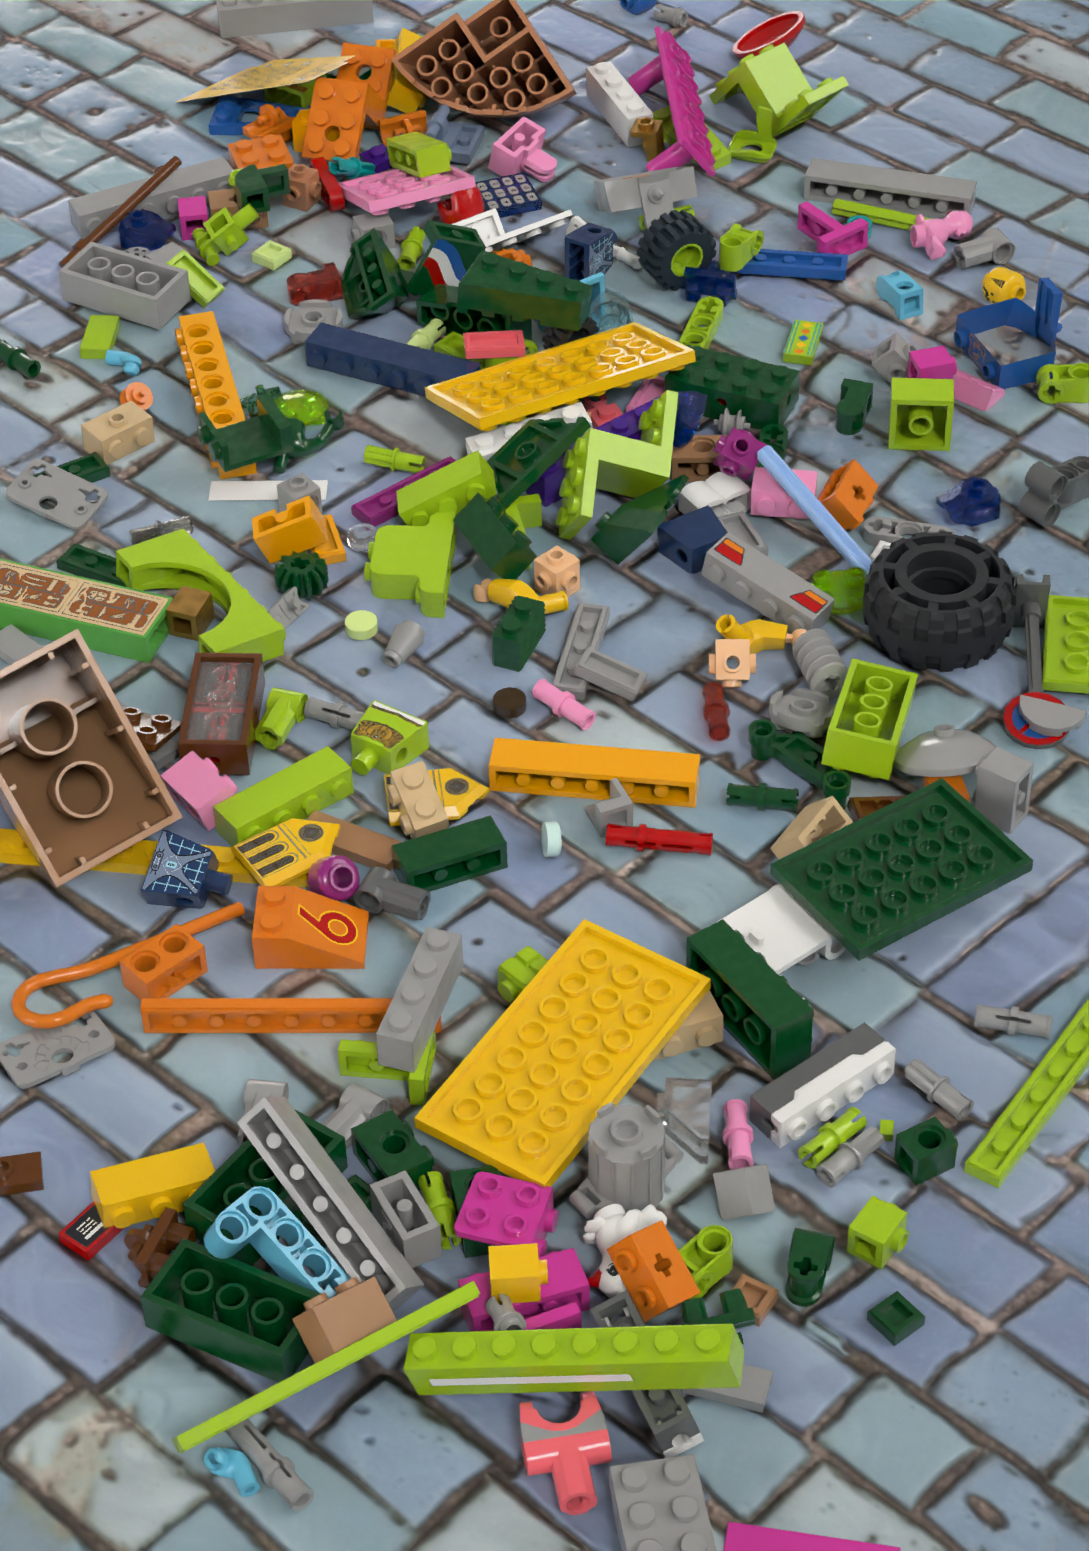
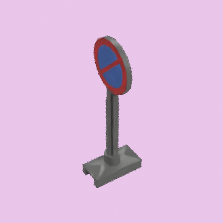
(1031, 614)

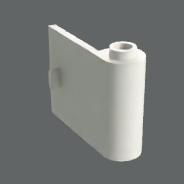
(782, 930)

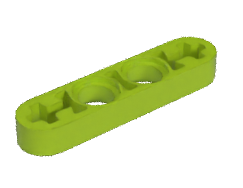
(700, 317)

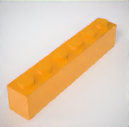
(587, 771)

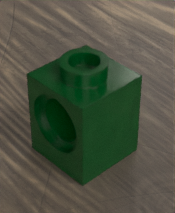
(925, 1150)

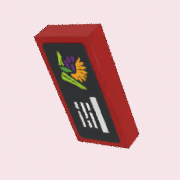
(86, 1233)

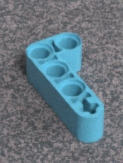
(262, 1233)

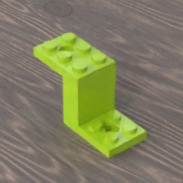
(779, 85)
(617, 464)

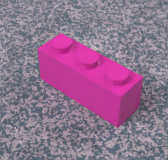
(565, 1285)

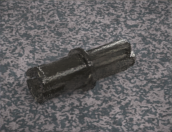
(152, 531)

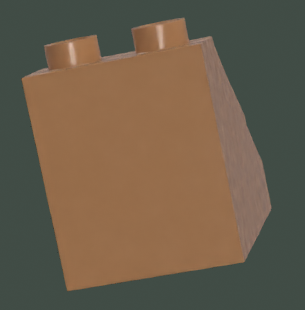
(74, 763)

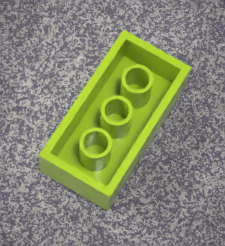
(869, 719)

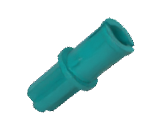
(350, 167)

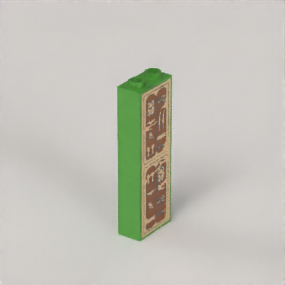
(106, 614)

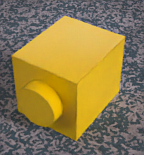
(517, 1272)

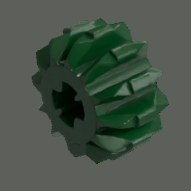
(301, 571)

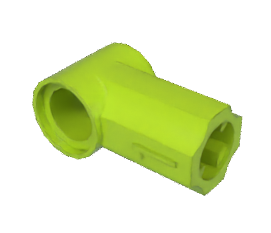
(282, 711)

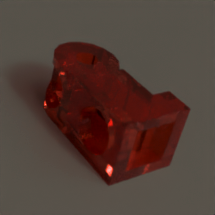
(318, 284)

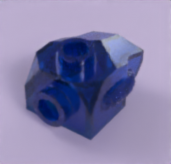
(144, 230)
(689, 412)
(971, 502)

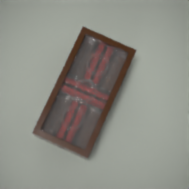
(223, 710)

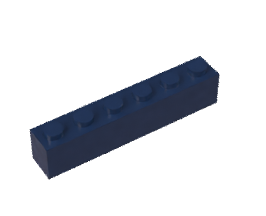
(381, 359)

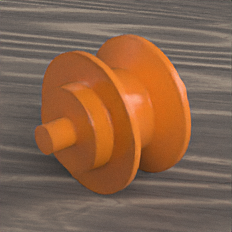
(138, 393)

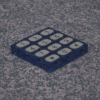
(509, 195)

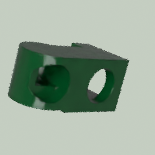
(854, 406)

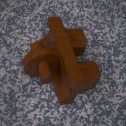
(153, 1245)

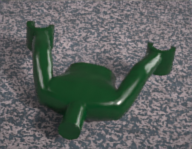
(301, 445)

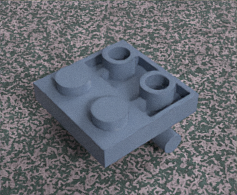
(460, 137)

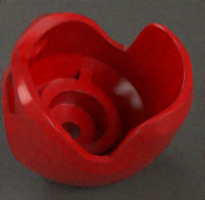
(464, 205)

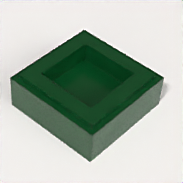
(895, 1318)

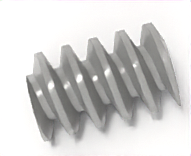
(820, 662)

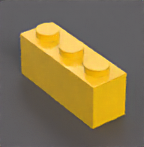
(148, 1185)

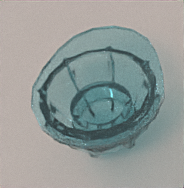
(610, 311)

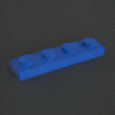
(797, 264)

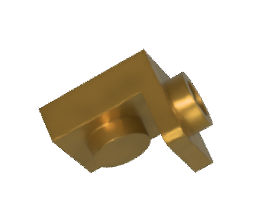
(652, 134)

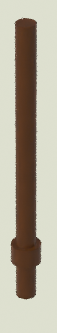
(124, 209)

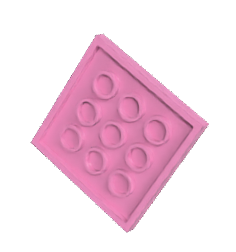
(400, 189)

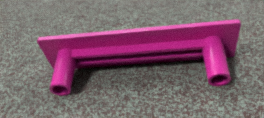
(681, 89)

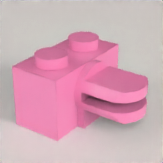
(522, 151)

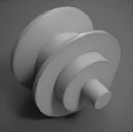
(727, 422)

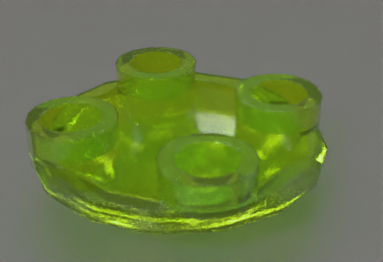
(303, 405)
(844, 587)

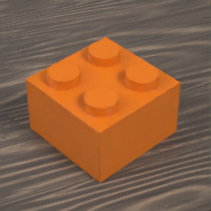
(262, 152)

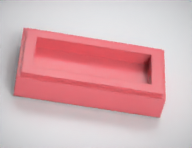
(494, 344)

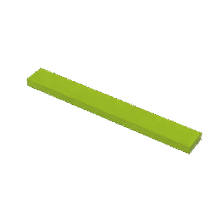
(1033, 1104)
(325, 1367)

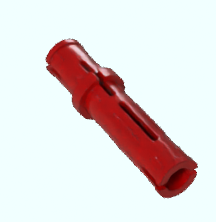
(658, 839)

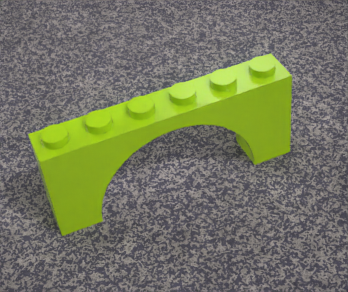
(180, 561)

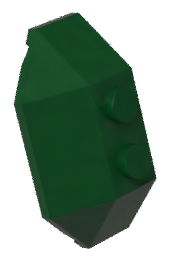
(371, 278)

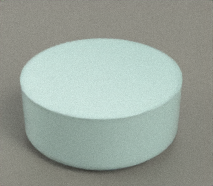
(551, 839)

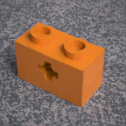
(848, 494)
(653, 1270)

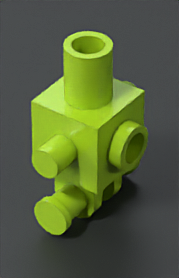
(223, 233)

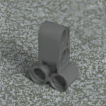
(1054, 489)

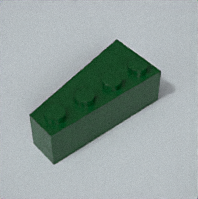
(523, 292)

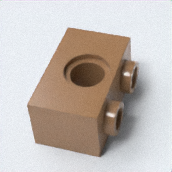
(696, 458)

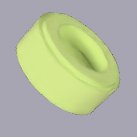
(361, 625)

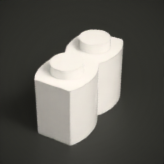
(720, 491)

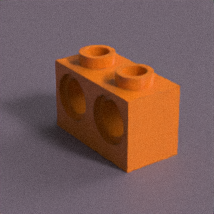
(164, 964)

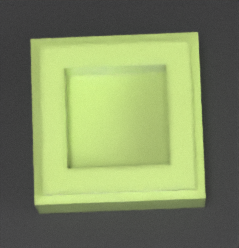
(271, 255)

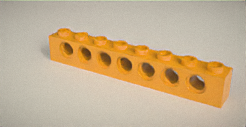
(210, 377)

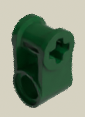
(807, 1266)

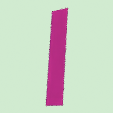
(757, 1538)

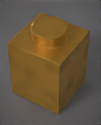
(190, 613)

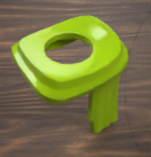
(762, 138)

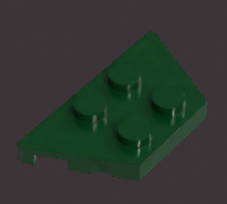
(531, 453)

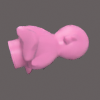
(934, 232)

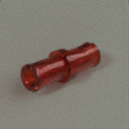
(716, 711)

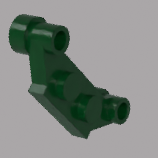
(799, 755)

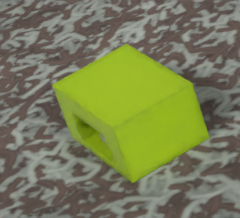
(886, 1129)

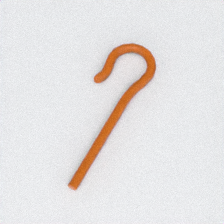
(94, 967)

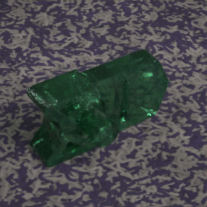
(274, 393)

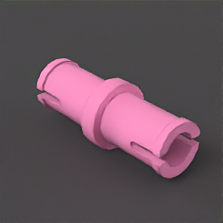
(563, 704)
(737, 1134)

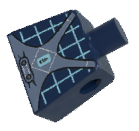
(588, 251)
(183, 874)

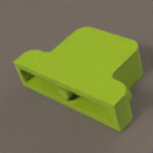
(414, 563)

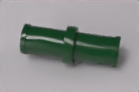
(17, 359)
(762, 796)

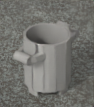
(625, 1160)

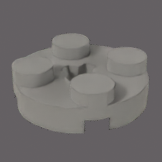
(306, 318)
(802, 711)

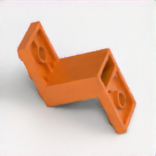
(349, 102)

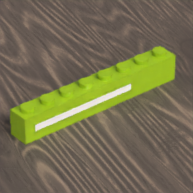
(575, 1359)

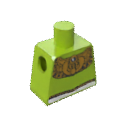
(387, 739)

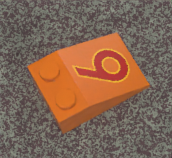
(307, 931)

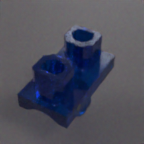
(709, 282)

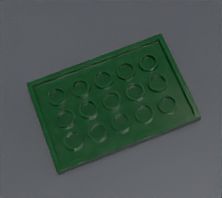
(900, 868)

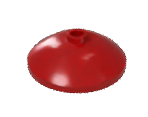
(775, 31)

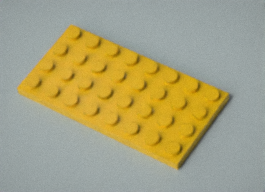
(559, 375)
(562, 1054)

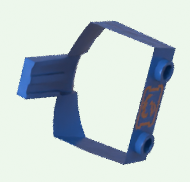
(1019, 315)

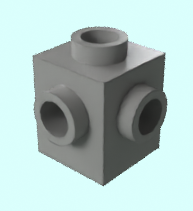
(892, 357)

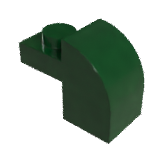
(259, 185)

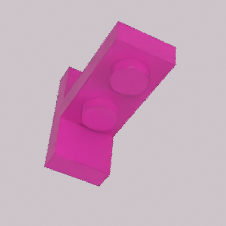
(829, 233)

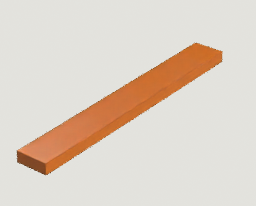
(264, 1015)

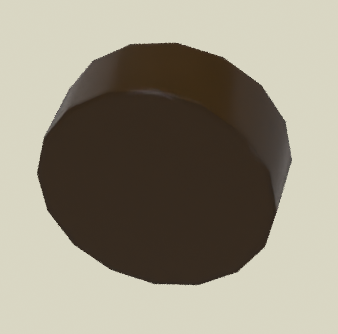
(509, 702)

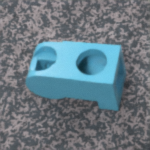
(901, 293)

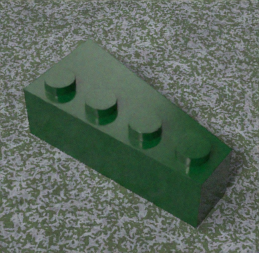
(441, 303)

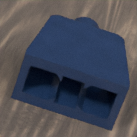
(689, 538)

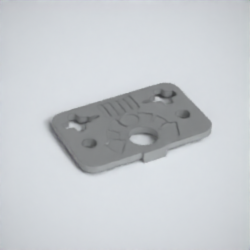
(59, 486)
(41, 1046)

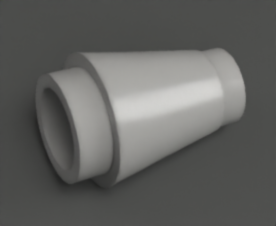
(403, 643)

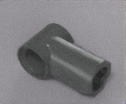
(383, 891)

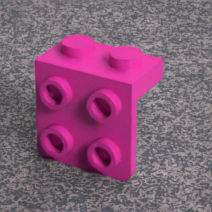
(507, 1212)

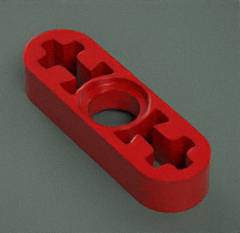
(331, 190)

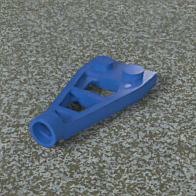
(230, 111)

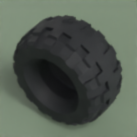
(939, 601)

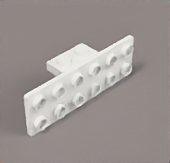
(493, 235)

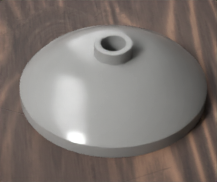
(943, 752)

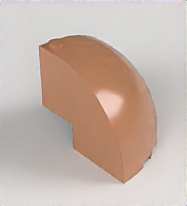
(487, 64)

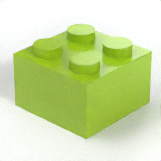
(921, 414)

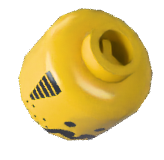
(1003, 285)

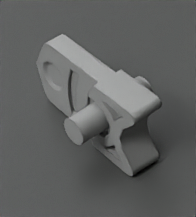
(288, 607)

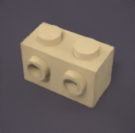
(417, 800)

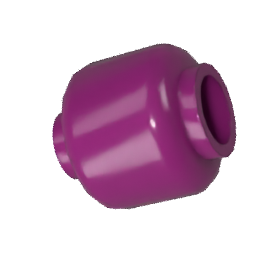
(334, 877)

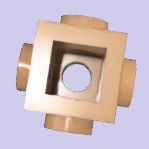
(557, 572)
(732, 649)

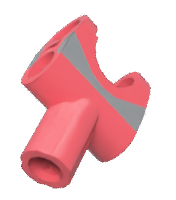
(567, 1451)

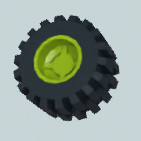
(672, 244)

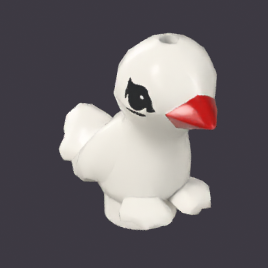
(608, 1228)

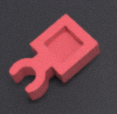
(601, 411)

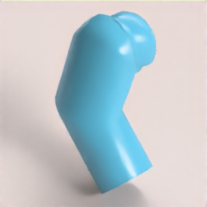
(126, 359)
(232, 1465)

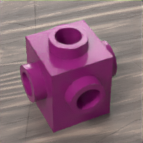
(737, 453)

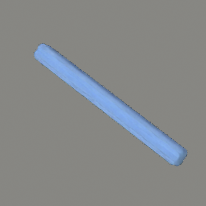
(813, 509)

